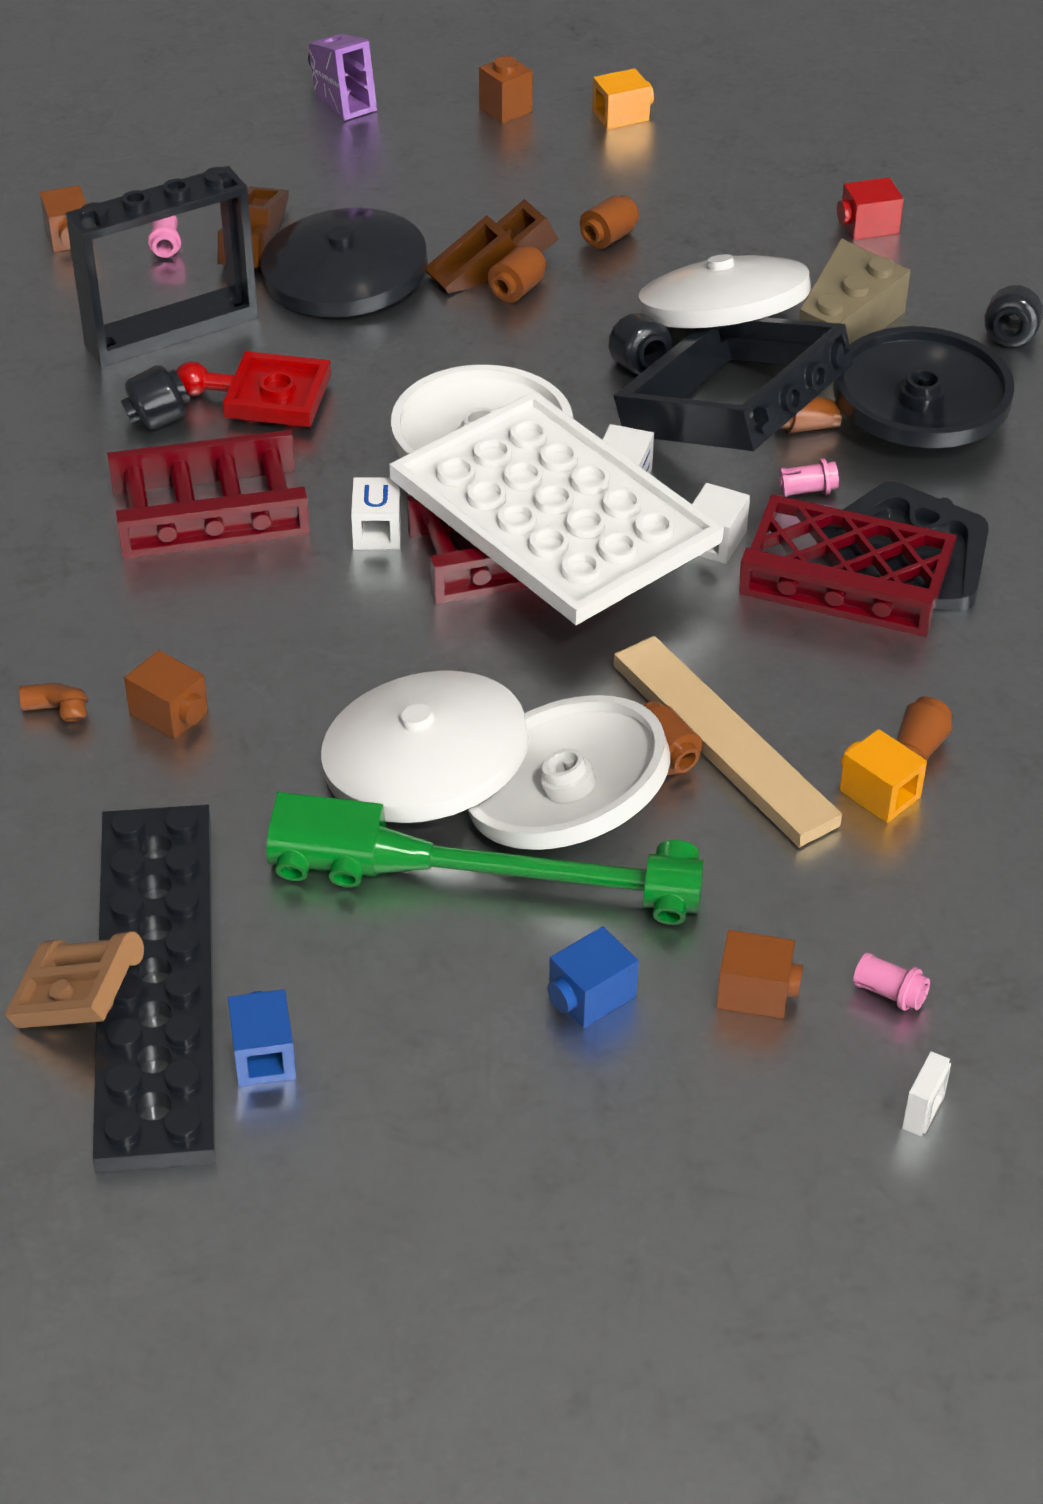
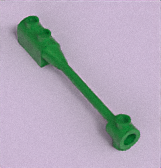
(354, 842)

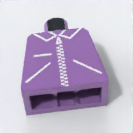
(343, 75)

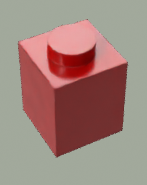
(870, 208)

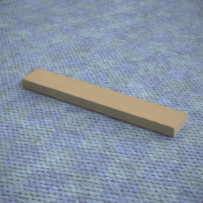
(730, 742)

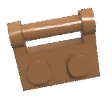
(73, 981)

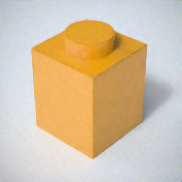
(621, 98)
(882, 775)

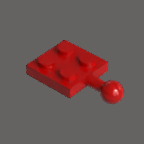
(265, 387)

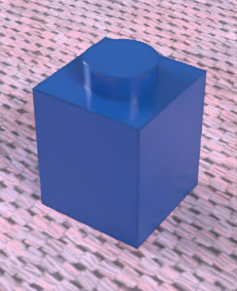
(592, 977)
(262, 1037)

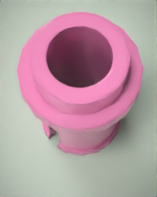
(164, 238)
(809, 478)
(892, 981)

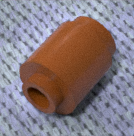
(609, 221)
(517, 273)
(682, 739)

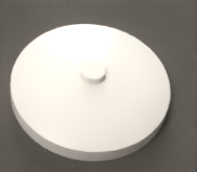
(725, 291)
(458, 397)
(426, 745)
(583, 774)

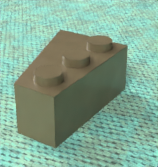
(857, 291)

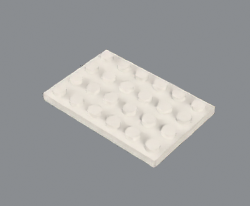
(556, 506)

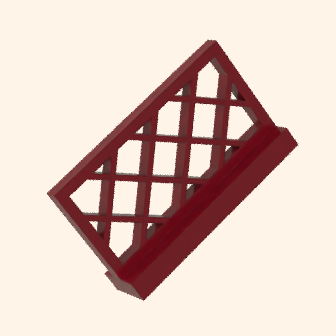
(839, 588)

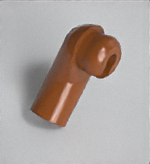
(55, 695)

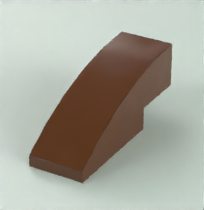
(266, 214)
(486, 243)

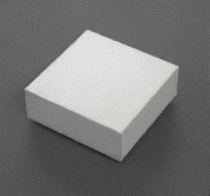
(926, 1094)

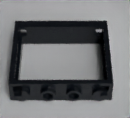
(182, 319)
(656, 401)

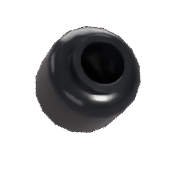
(1013, 316)
(638, 342)
(155, 398)

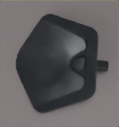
(913, 507)

